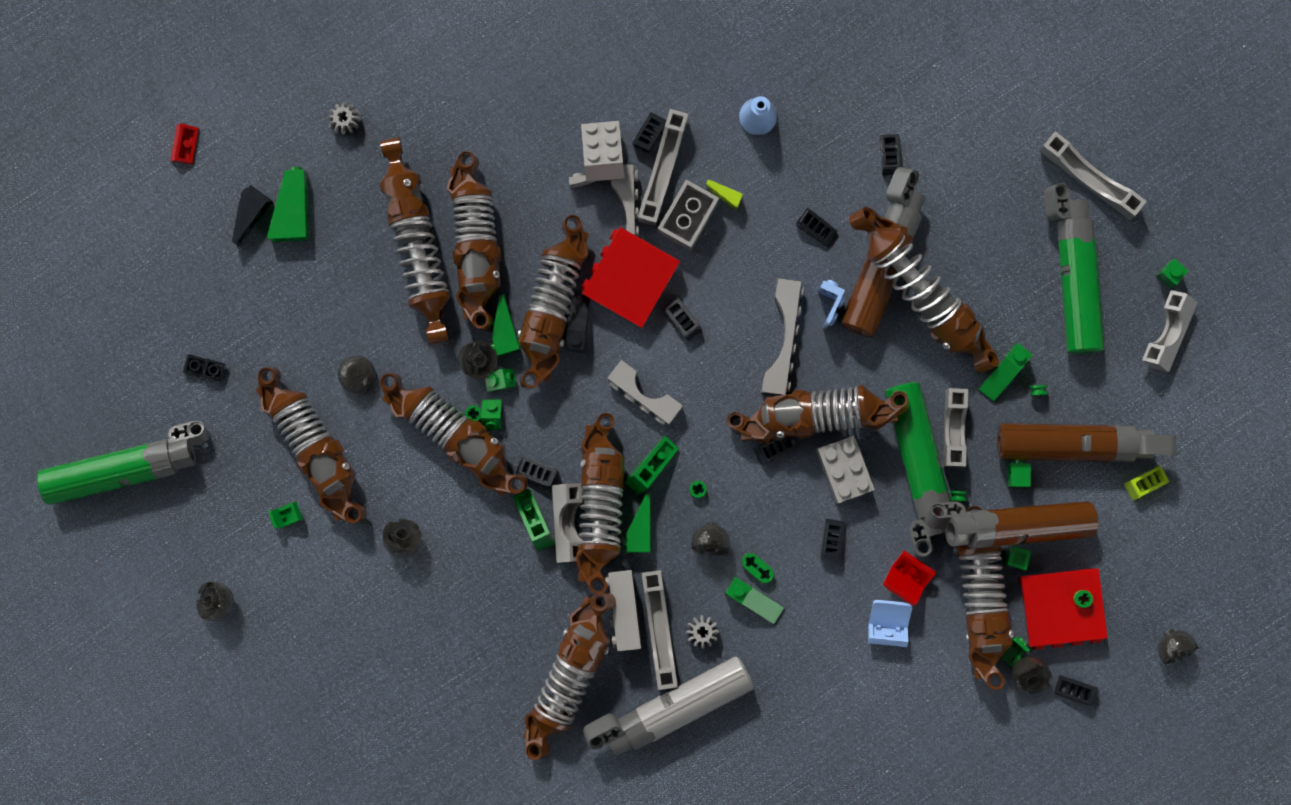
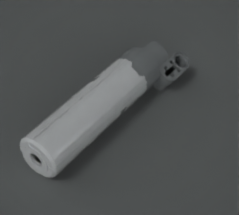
(670, 709)

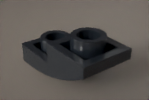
(204, 368)

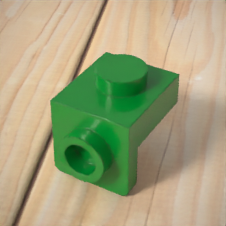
(500, 380)
(491, 414)
(285, 515)
(1015, 652)

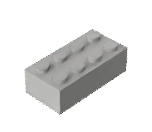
(624, 612)

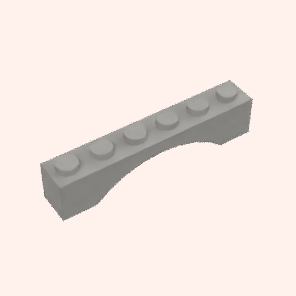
(663, 167)
(625, 190)
(1114, 194)
(787, 299)
(659, 630)

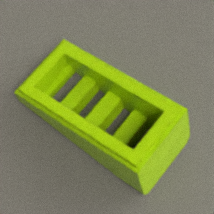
(726, 194)
(1137, 490)

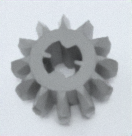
(346, 125)
(707, 627)

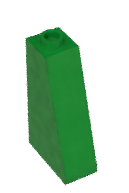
(291, 210)

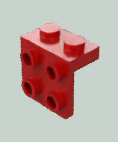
(908, 578)

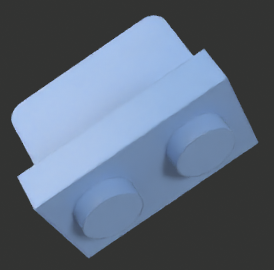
(831, 290)
(889, 623)

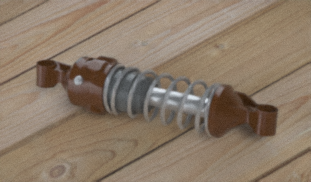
(947, 317)

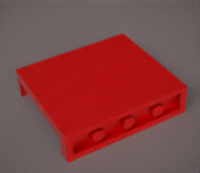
(629, 276)
(1053, 615)

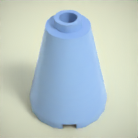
(758, 116)

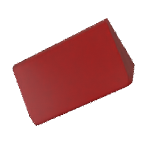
(184, 144)

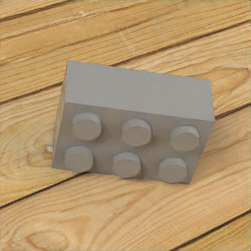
(602, 151)
(688, 215)
(845, 469)

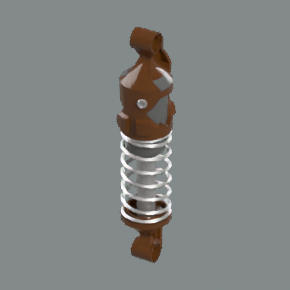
(411, 224)

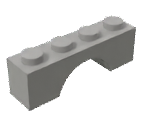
(1178, 312)
(663, 408)
(954, 424)
(565, 503)

